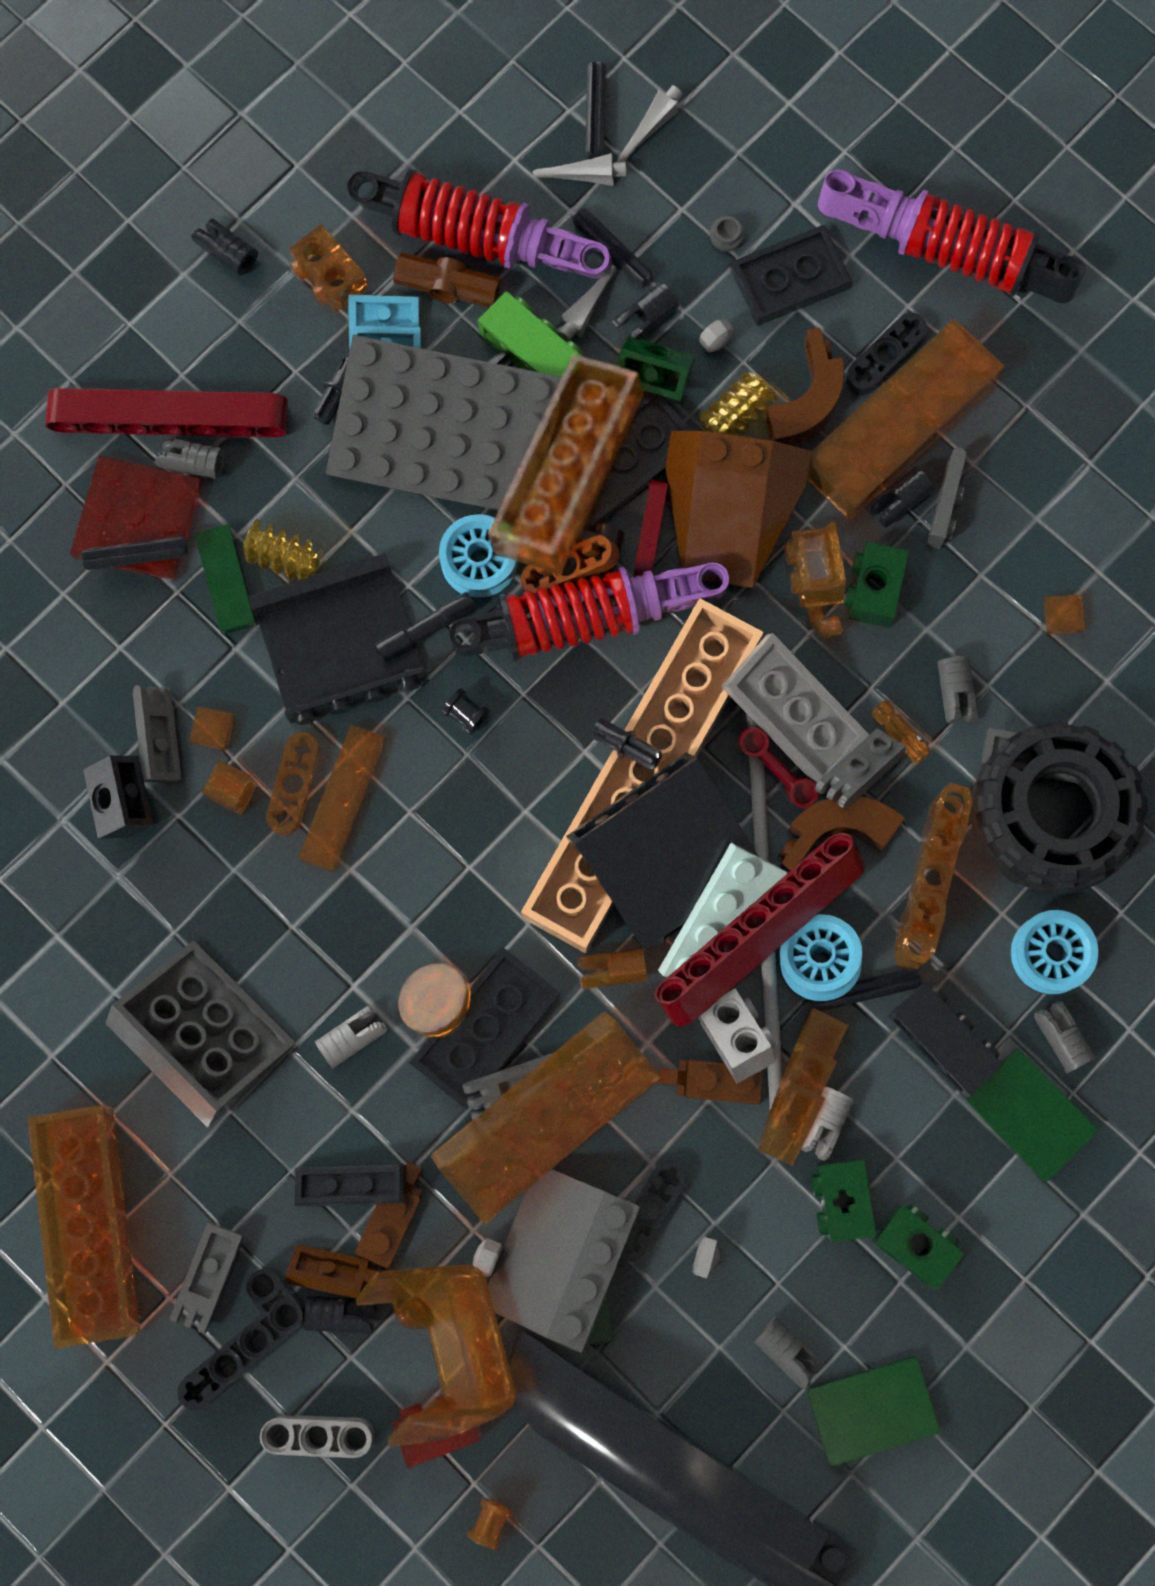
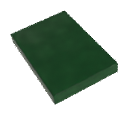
(1031, 1116)
(873, 1411)

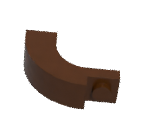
(806, 416)
(864, 819)

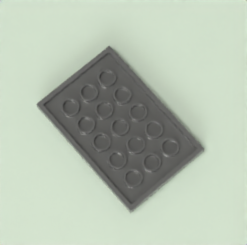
(435, 422)

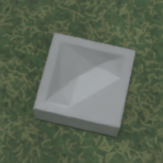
(706, 1257)

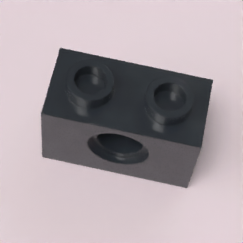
(118, 797)

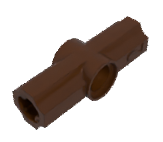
(446, 280)

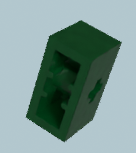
(858, 1217)

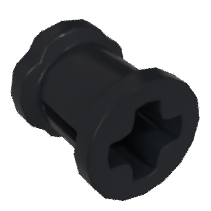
(465, 711)

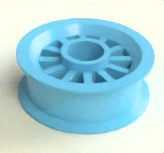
(475, 587)
(1067, 922)
(841, 982)

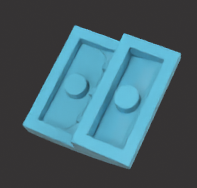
(385, 318)

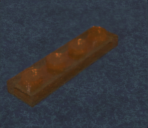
(342, 798)

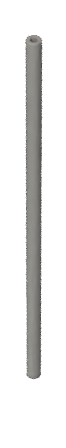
(768, 966)

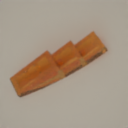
(801, 1087)

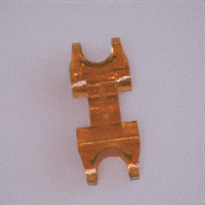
(938, 855)

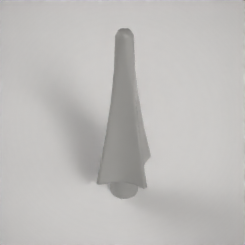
(659, 112)
(594, 170)
(579, 314)

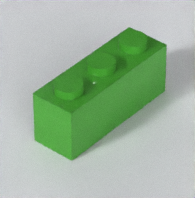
(526, 338)

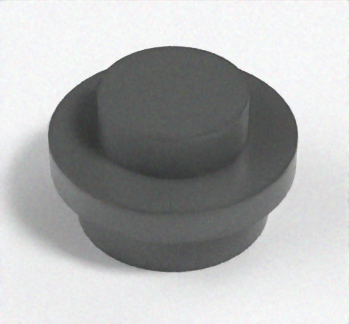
(726, 233)

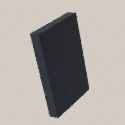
(790, 275)

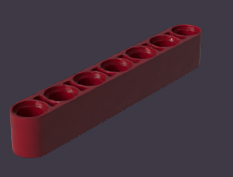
(166, 413)
(760, 929)

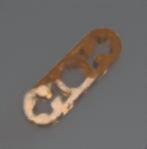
(308, 760)

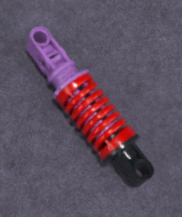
(475, 223)
(953, 238)
(583, 608)

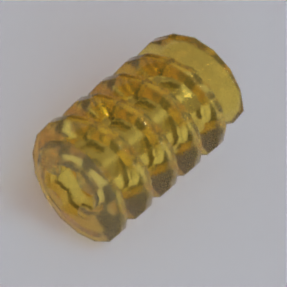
(737, 405)
(281, 554)

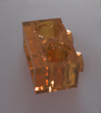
(332, 266)

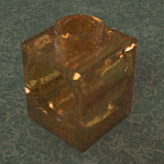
(229, 787)

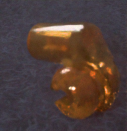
(822, 625)

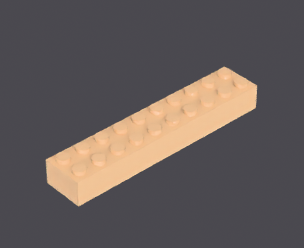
(672, 717)

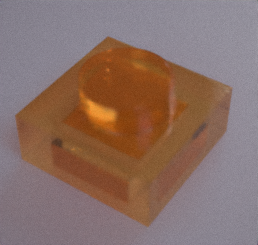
(1064, 614)
(212, 728)

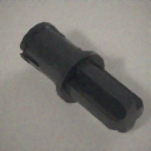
(330, 400)
(626, 744)

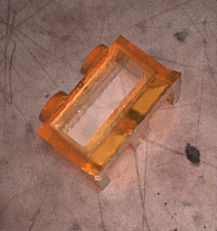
(817, 566)

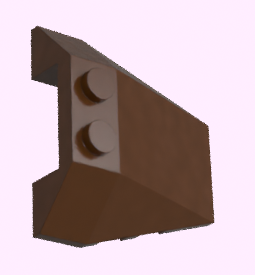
(732, 499)

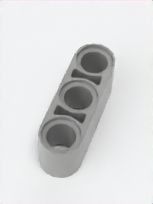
(301, 1445)

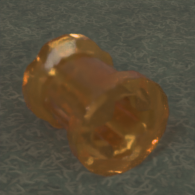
(489, 1523)

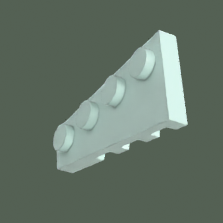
(730, 891)

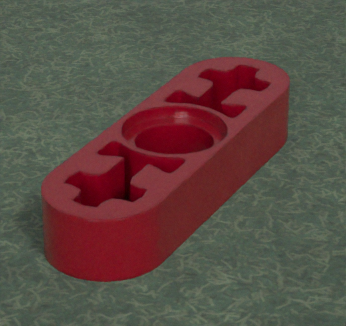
(651, 527)

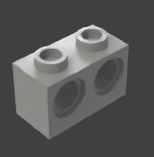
(732, 1037)

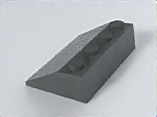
(199, 1032)
(561, 1258)

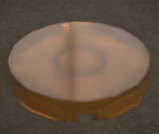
(434, 999)

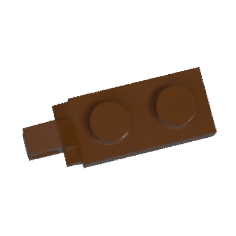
(711, 1082)
(390, 1223)
(329, 1271)

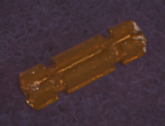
(901, 731)

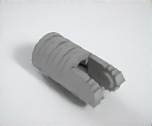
(343, 1043)
(831, 1118)

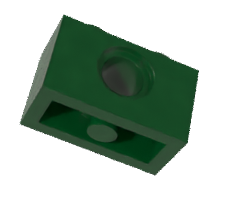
(659, 367)
(887, 566)
(895, 1241)

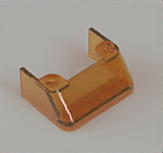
(464, 1343)

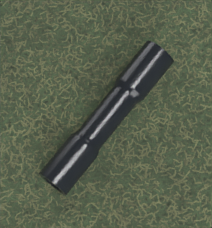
(407, 637)

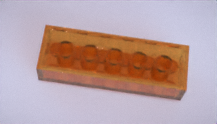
(902, 419)
(566, 464)
(545, 1117)
(83, 1226)

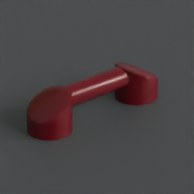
(798, 789)

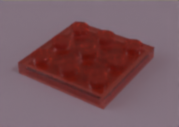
(136, 505)

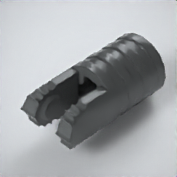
(191, 458)
(957, 689)
(1064, 1037)
(788, 1352)

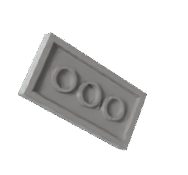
(794, 708)

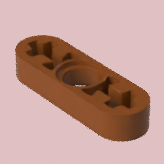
(585, 567)

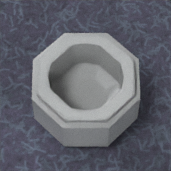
(716, 335)
(487, 1256)

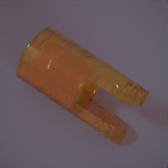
(622, 967)

